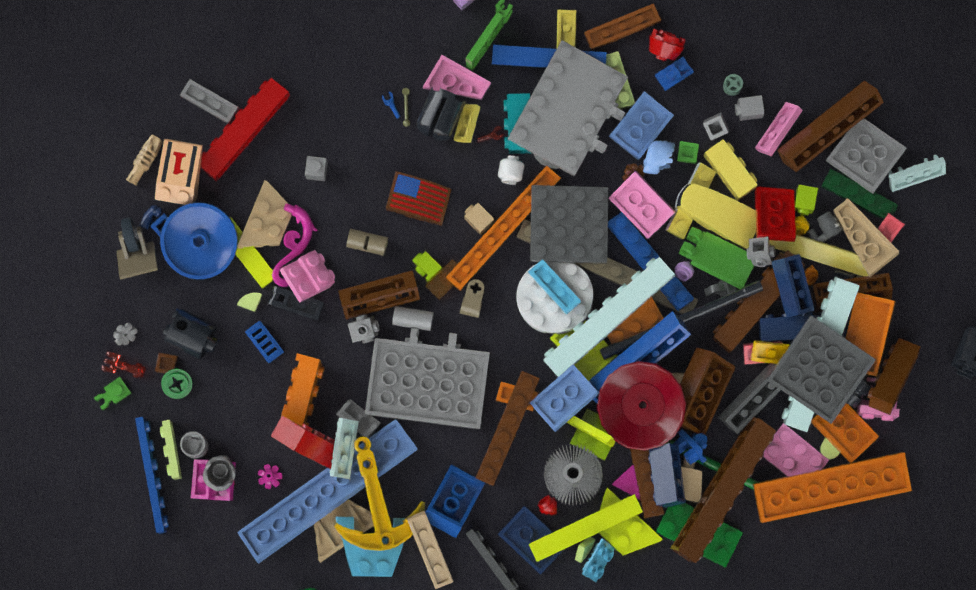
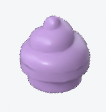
(684, 271)

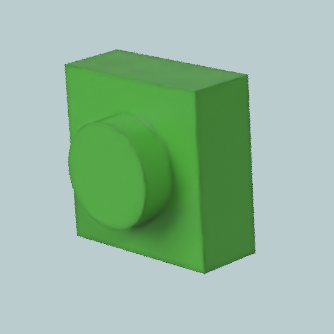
(687, 152)

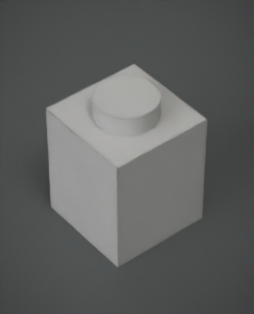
(749, 108)
(716, 126)
(316, 168)

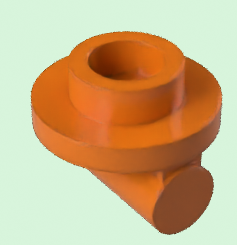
(811, 275)

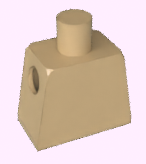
(692, 481)

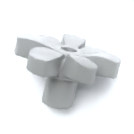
(124, 334)

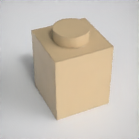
(478, 218)

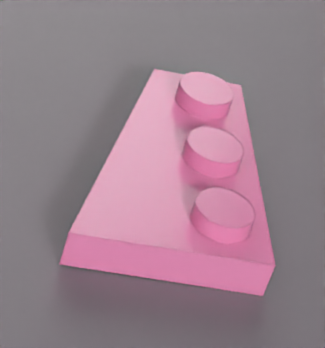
(456, 79)

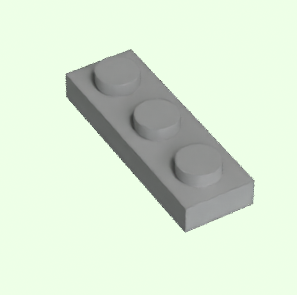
(209, 101)

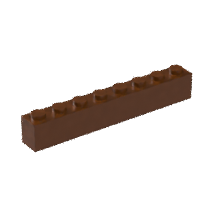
(723, 490)

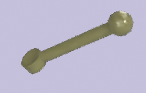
(406, 92)

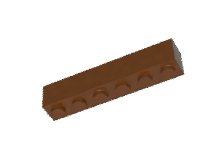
(830, 126)
(749, 311)
(507, 428)

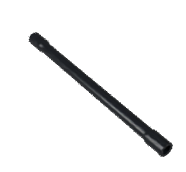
(746, 291)

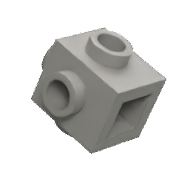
(760, 251)
(359, 333)

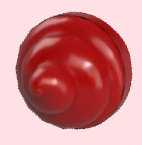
(548, 505)

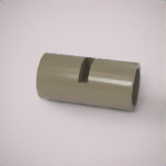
(367, 242)

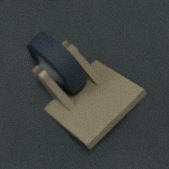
(132, 257)

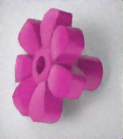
(273, 480)

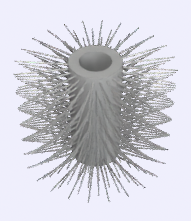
(584, 479)

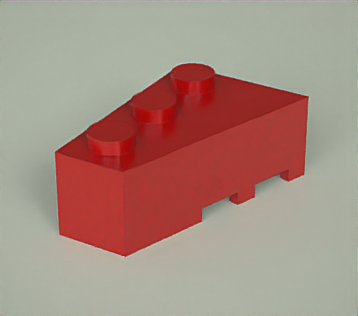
(304, 441)

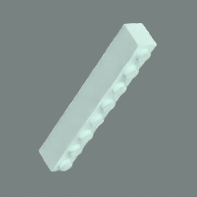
(834, 315)
(609, 317)

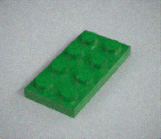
(724, 538)

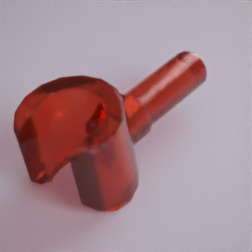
(491, 135)

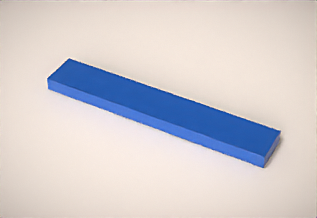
(531, 56)

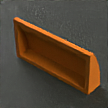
(870, 326)

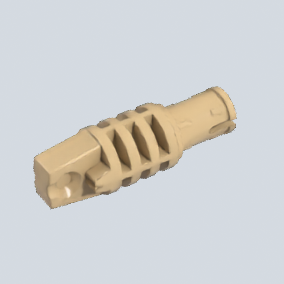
(144, 159)

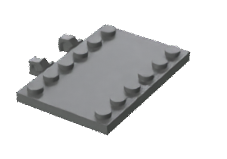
(569, 109)
(427, 382)

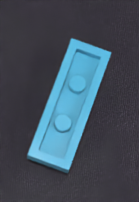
(554, 286)

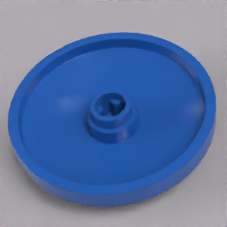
(199, 240)

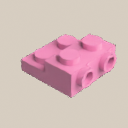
(308, 275)

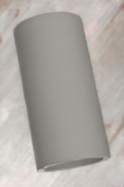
(412, 318)

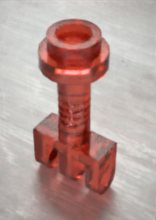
(137, 370)

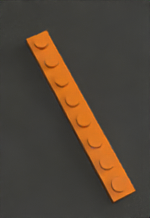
(499, 232)

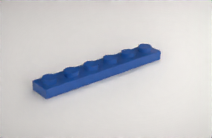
(643, 253)
(153, 482)

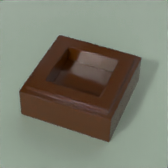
(165, 362)

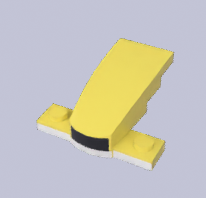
(711, 210)

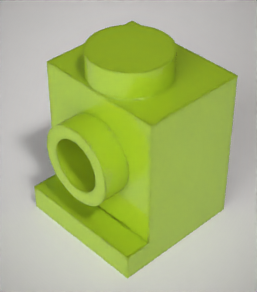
(426, 266)

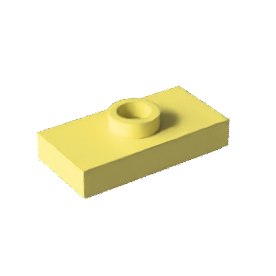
(467, 123)

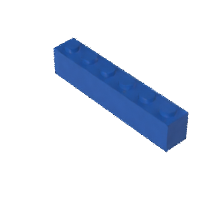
(649, 348)

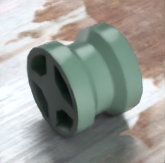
(735, 81)

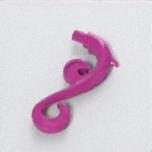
(297, 248)

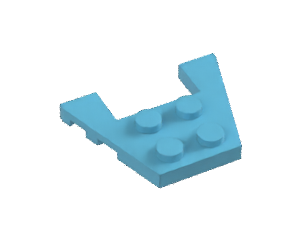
(370, 562)

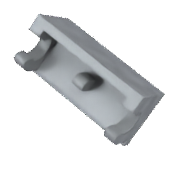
(366, 424)

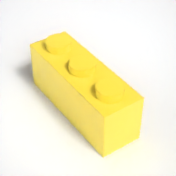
(731, 169)

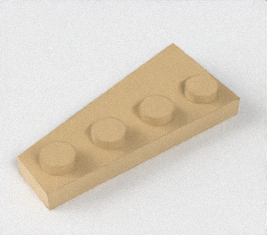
(867, 241)

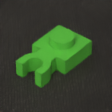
(115, 392)

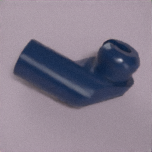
(148, 216)

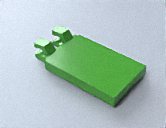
(489, 34)
(717, 257)

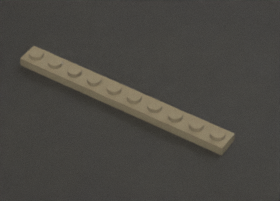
(611, 271)

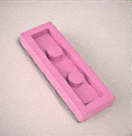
(778, 129)

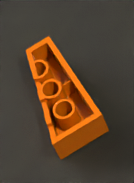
(303, 389)

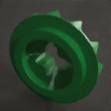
(175, 392)

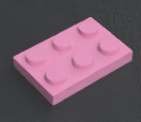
(642, 205)
(792, 453)

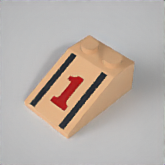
(179, 172)

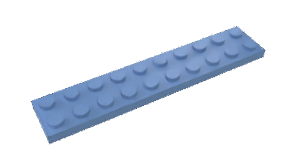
(322, 495)

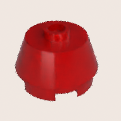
(665, 45)

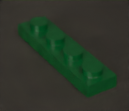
(858, 195)

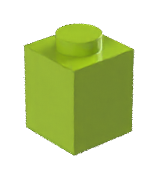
(805, 199)

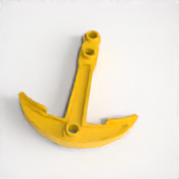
(378, 509)

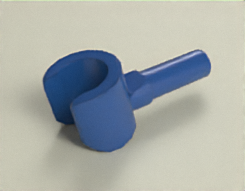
(390, 103)

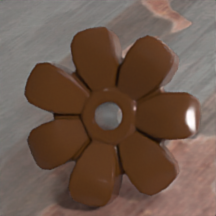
(631, 168)

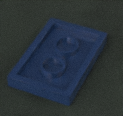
(521, 532)

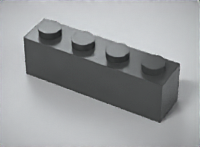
(749, 401)

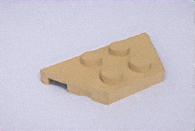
(267, 220)
(328, 538)

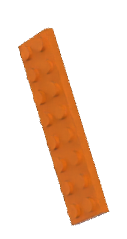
(832, 487)

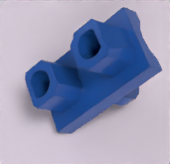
(674, 73)
(694, 445)

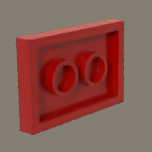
(775, 214)

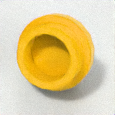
(802, 225)

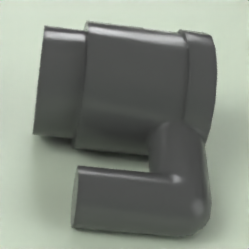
(828, 225)

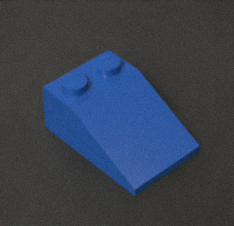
(453, 501)

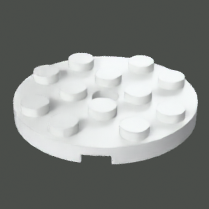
(543, 312)

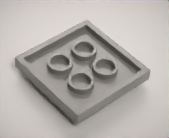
(866, 155)

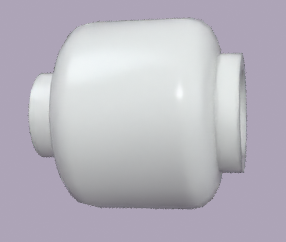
(511, 170)

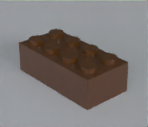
(703, 388)

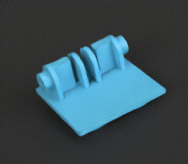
(595, 566)

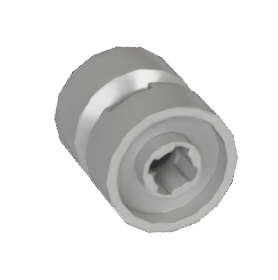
(194, 445)

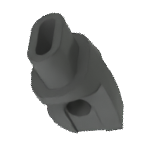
(722, 289)

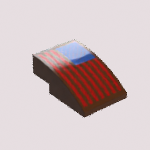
(418, 198)

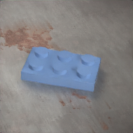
(641, 125)
(564, 398)

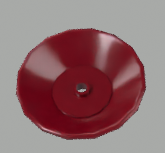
(627, 420)

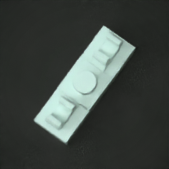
(917, 173)
(344, 448)

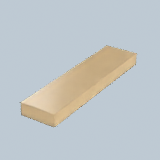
(429, 549)

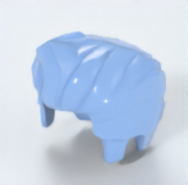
(658, 156)

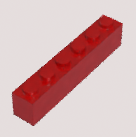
(243, 129)

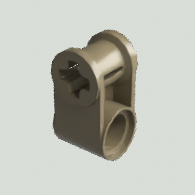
(472, 302)

